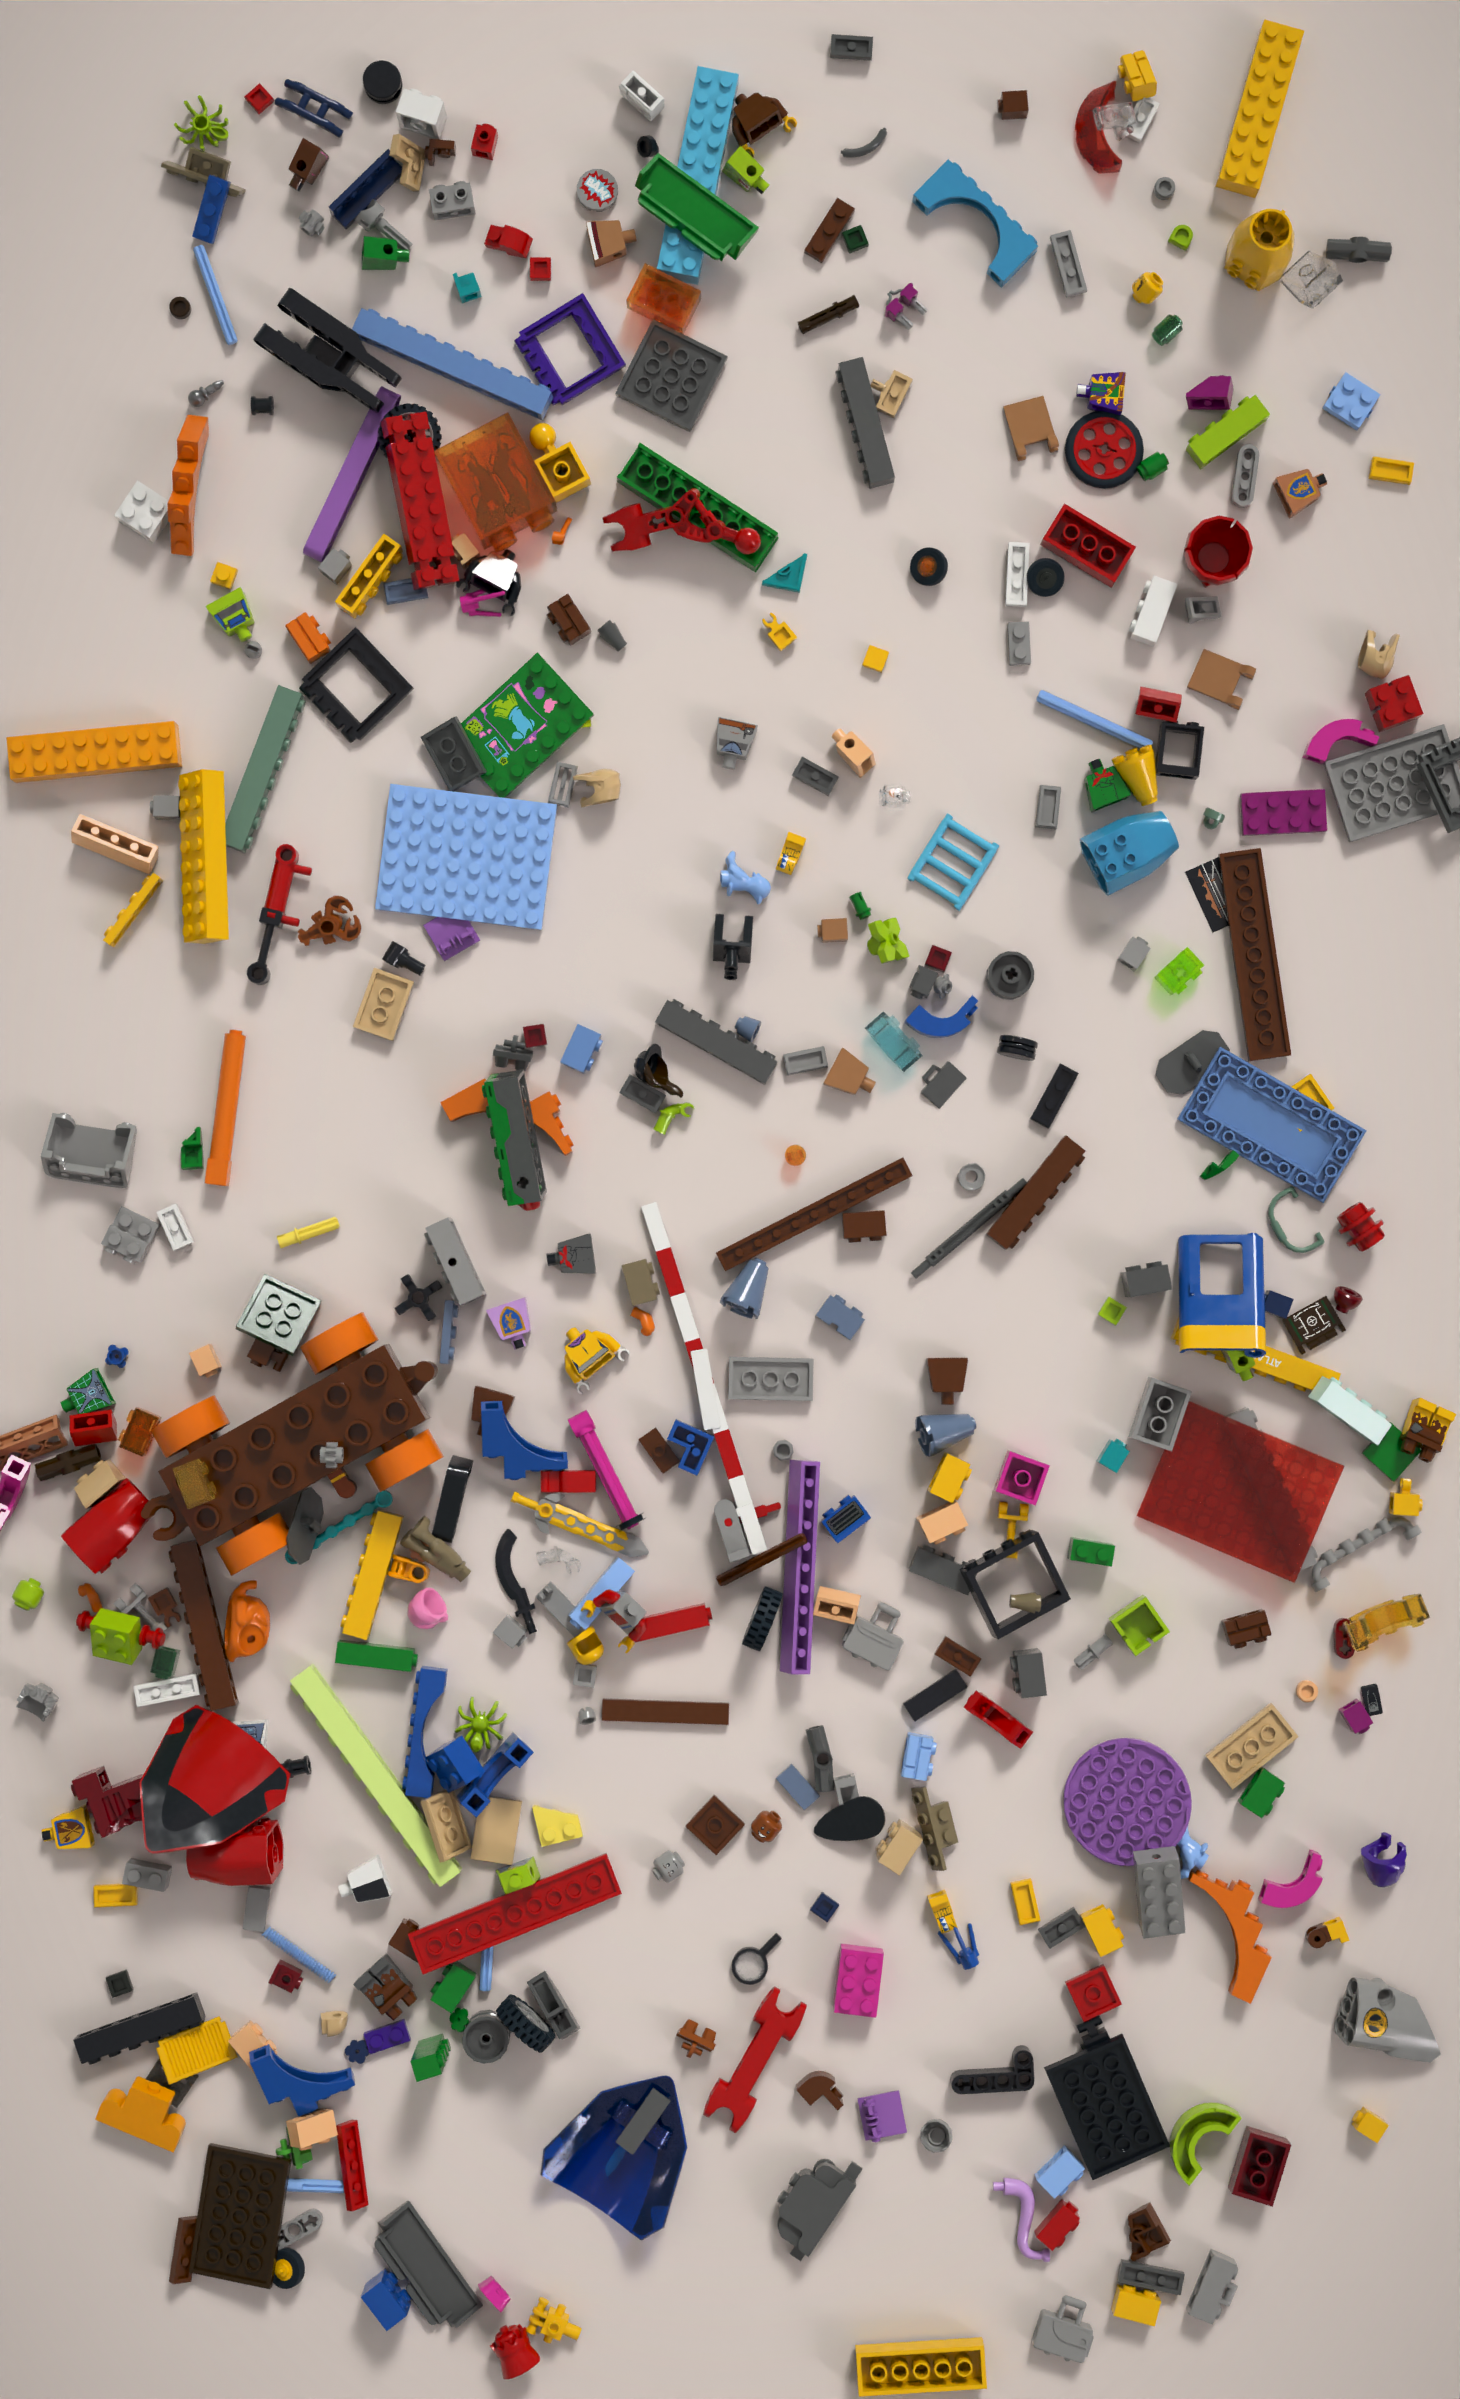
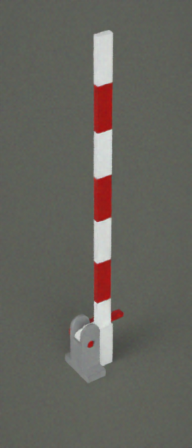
(727, 1516)

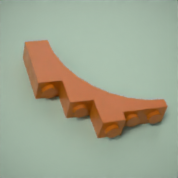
(185, 478)
(472, 1101)
(1250, 1960)

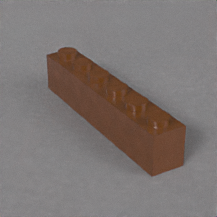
(1034, 1194)

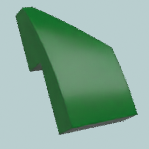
(192, 1151)
(1213, 1169)

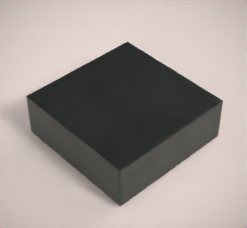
(119, 1983)

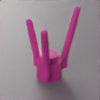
(471, 602)

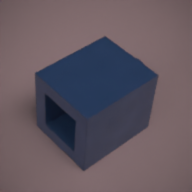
(1277, 1304)

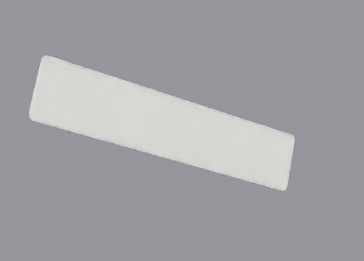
(705, 1389)

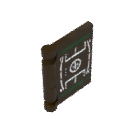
(1313, 1324)

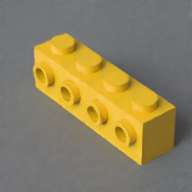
(369, 576)

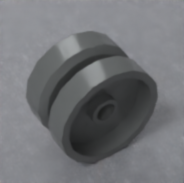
(1012, 963)
(474, 2040)

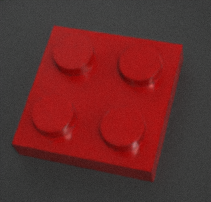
(1093, 1993)

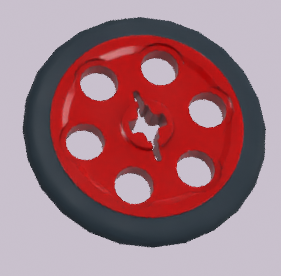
(1084, 468)

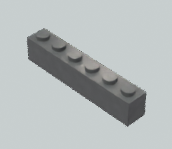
(866, 423)
(715, 1041)

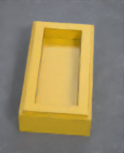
(1391, 470)
(115, 1895)
(1025, 1901)

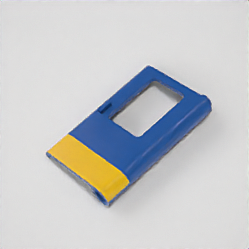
(1222, 1320)

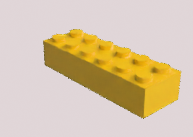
(920, 2366)

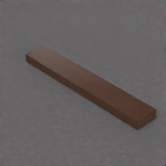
(665, 1711)

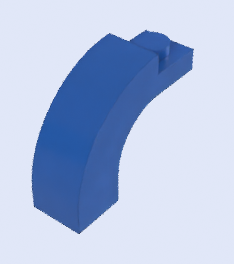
(936, 1027)

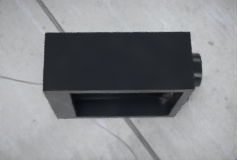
(1180, 771)

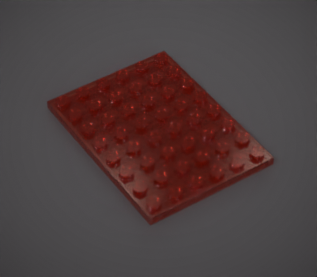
(1241, 1491)

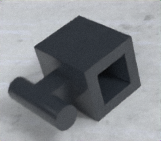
(1094, 2036)

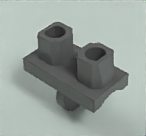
(512, 1050)

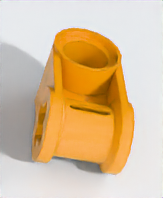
(407, 1568)

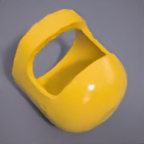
(586, 1647)

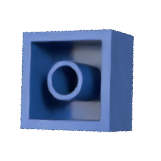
(454, 1764)
(386, 2299)

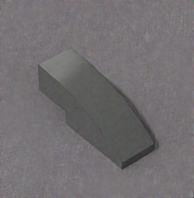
(553, 2005)

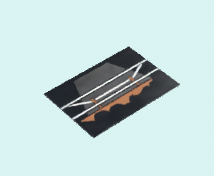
(1208, 888)

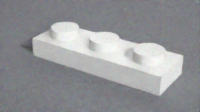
(1017, 574)
(167, 1690)

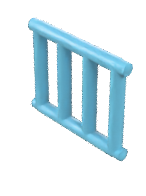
(926, 857)

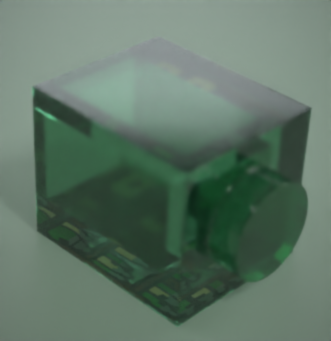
(165, 1662)

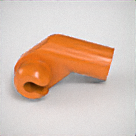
(646, 1321)
(92, 1595)

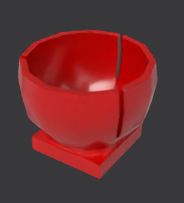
(1218, 551)

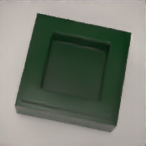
(855, 239)

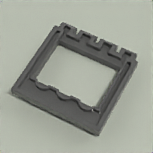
(1434, 760)

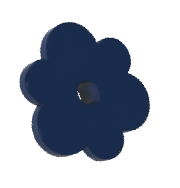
(360, 2056)

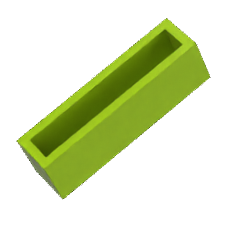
(1227, 431)

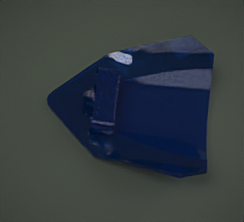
(625, 2186)

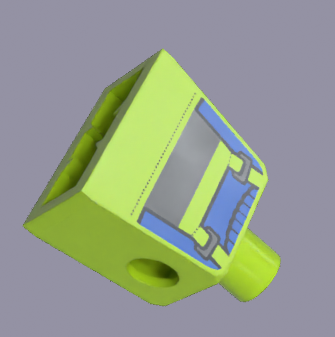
(233, 614)
(1240, 1366)

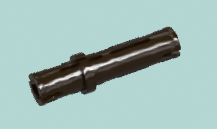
(828, 314)

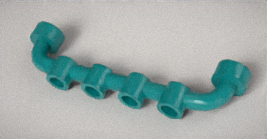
(382, 1499)

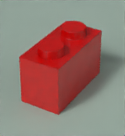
(1158, 704)
(93, 1427)

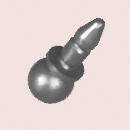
(198, 397)

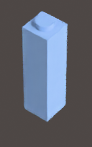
(612, 1579)

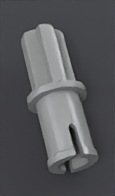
(1093, 1652)

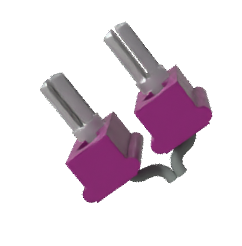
(908, 296)

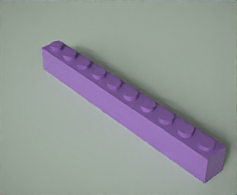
(800, 1568)

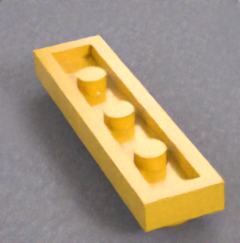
(137, 902)

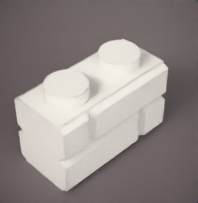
(641, 95)

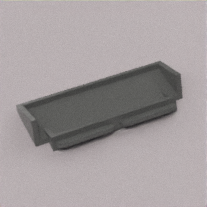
(420, 2259)

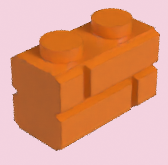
(308, 638)

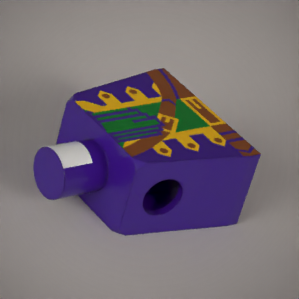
(1104, 392)

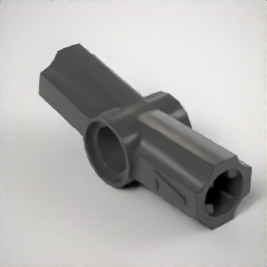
(1358, 250)
(823, 1772)

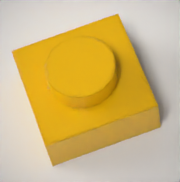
(224, 575)

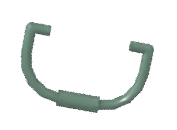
(1278, 1230)

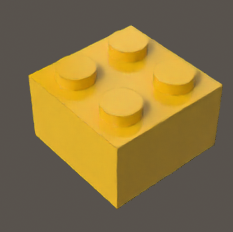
(949, 1477)

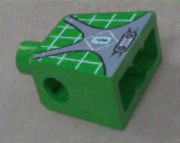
(88, 1394)

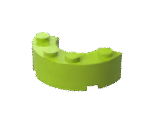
(1192, 2126)

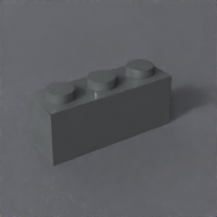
(939, 1568)

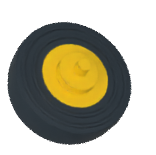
(288, 2268)

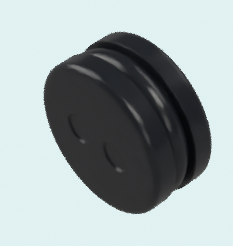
(382, 82)
(1017, 1047)

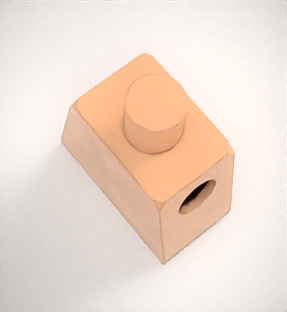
(854, 752)

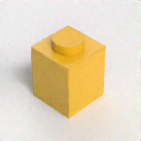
(1369, 2124)

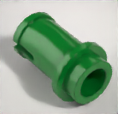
(860, 906)

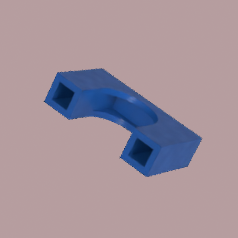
(510, 1754)

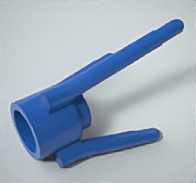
(967, 1957)

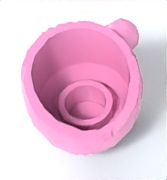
(427, 1609)

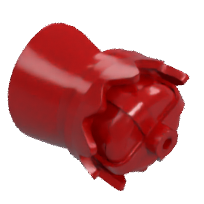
(514, 2351)

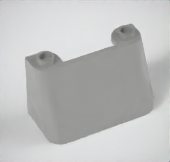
(88, 1152)

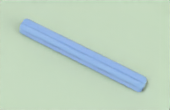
(215, 294)

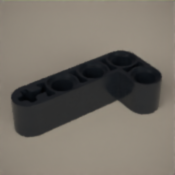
(452, 1498)
(992, 2075)

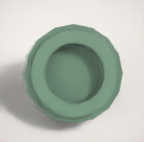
(1216, 816)

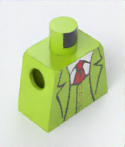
(741, 165)

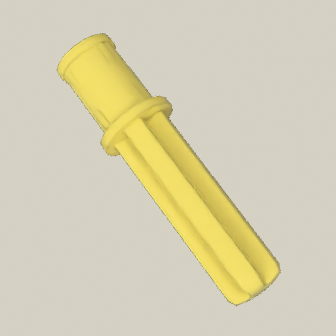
(307, 1232)

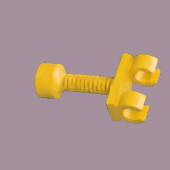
(1023, 1515)

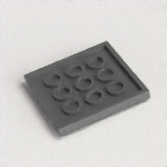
(671, 375)

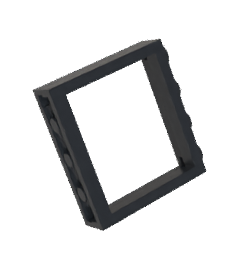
(993, 1556)

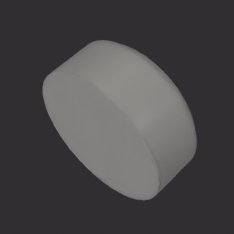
(1164, 188)

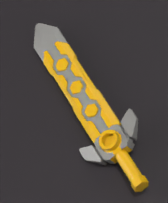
(579, 1524)

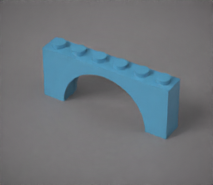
(951, 186)

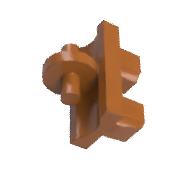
(705, 2042)

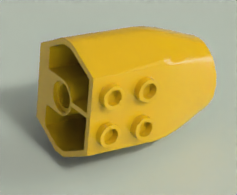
(1260, 248)

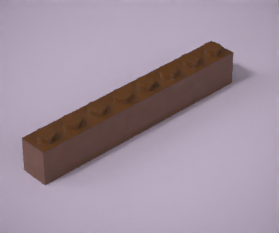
(204, 1625)

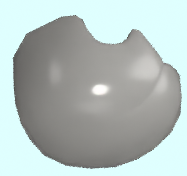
(936, 2135)

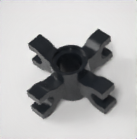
(424, 1306)

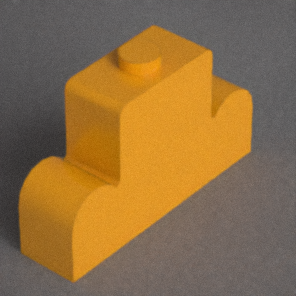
(144, 2113)

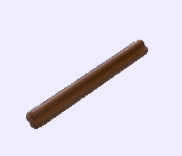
(762, 1559)

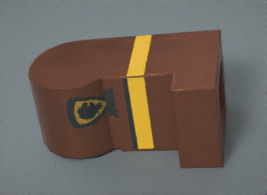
(343, 1485)

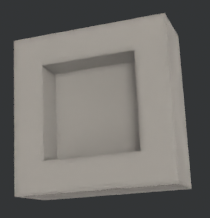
(584, 1675)

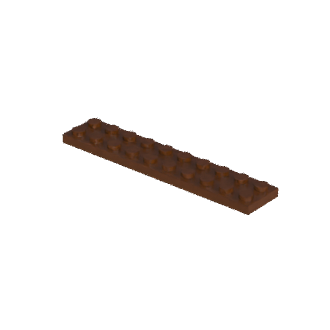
(1254, 954)

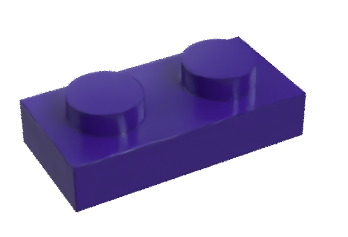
(387, 2036)

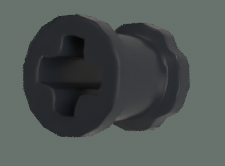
(262, 405)

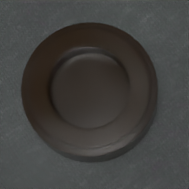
(180, 307)

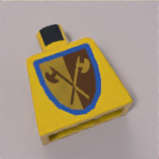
(71, 1830)

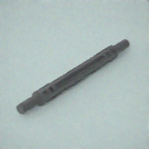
(969, 1228)

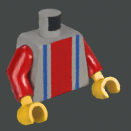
(623, 1611)

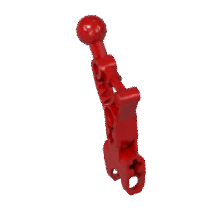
(640, 525)

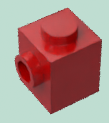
(484, 141)

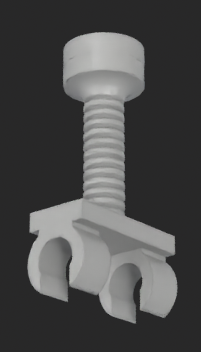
(124, 1608)

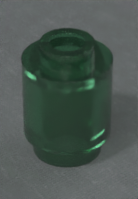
(1167, 329)

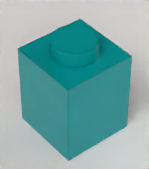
(1113, 1455)

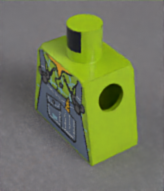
(518, 1875)

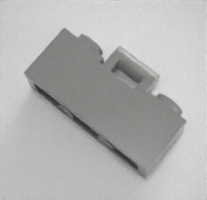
(1208, 2291)

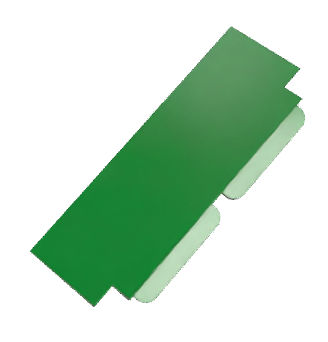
(693, 210)

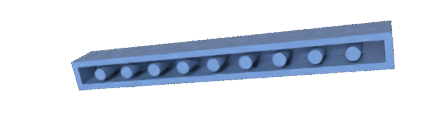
(453, 364)

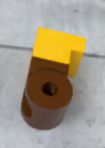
(1326, 1932)

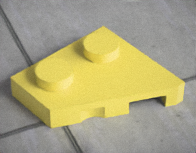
(556, 1826)

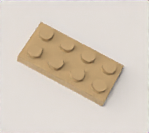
(1251, 1746)

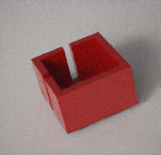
(1396, 702)

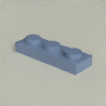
(448, 1332)

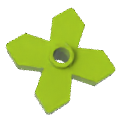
(886, 941)

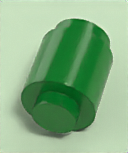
(1153, 466)

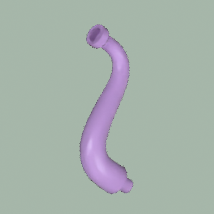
(1024, 2192)

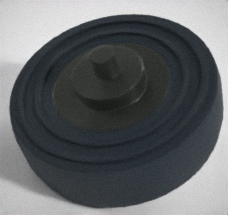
(1045, 577)

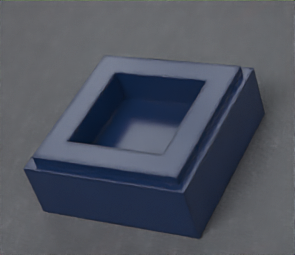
(824, 1906)

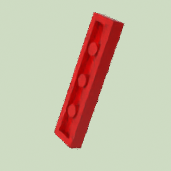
(352, 2165)

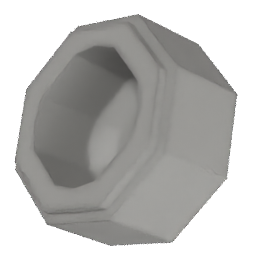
(783, 1450)

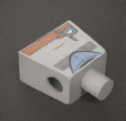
(734, 740)

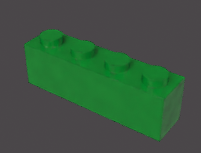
(430, 2057)

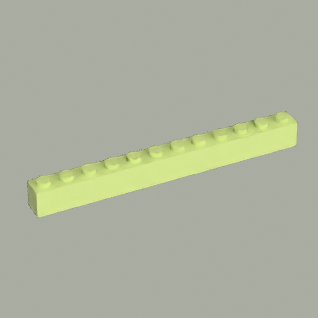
(373, 1771)

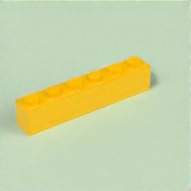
(373, 1573)

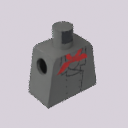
(574, 1255)

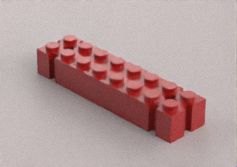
(419, 500)

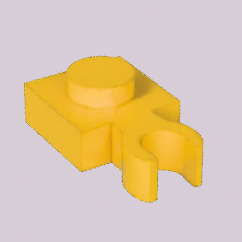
(780, 633)

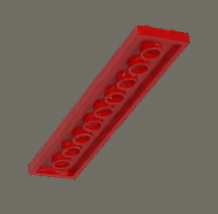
(514, 1913)

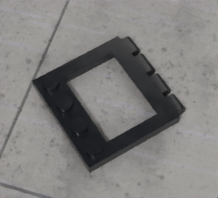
(376, 665)

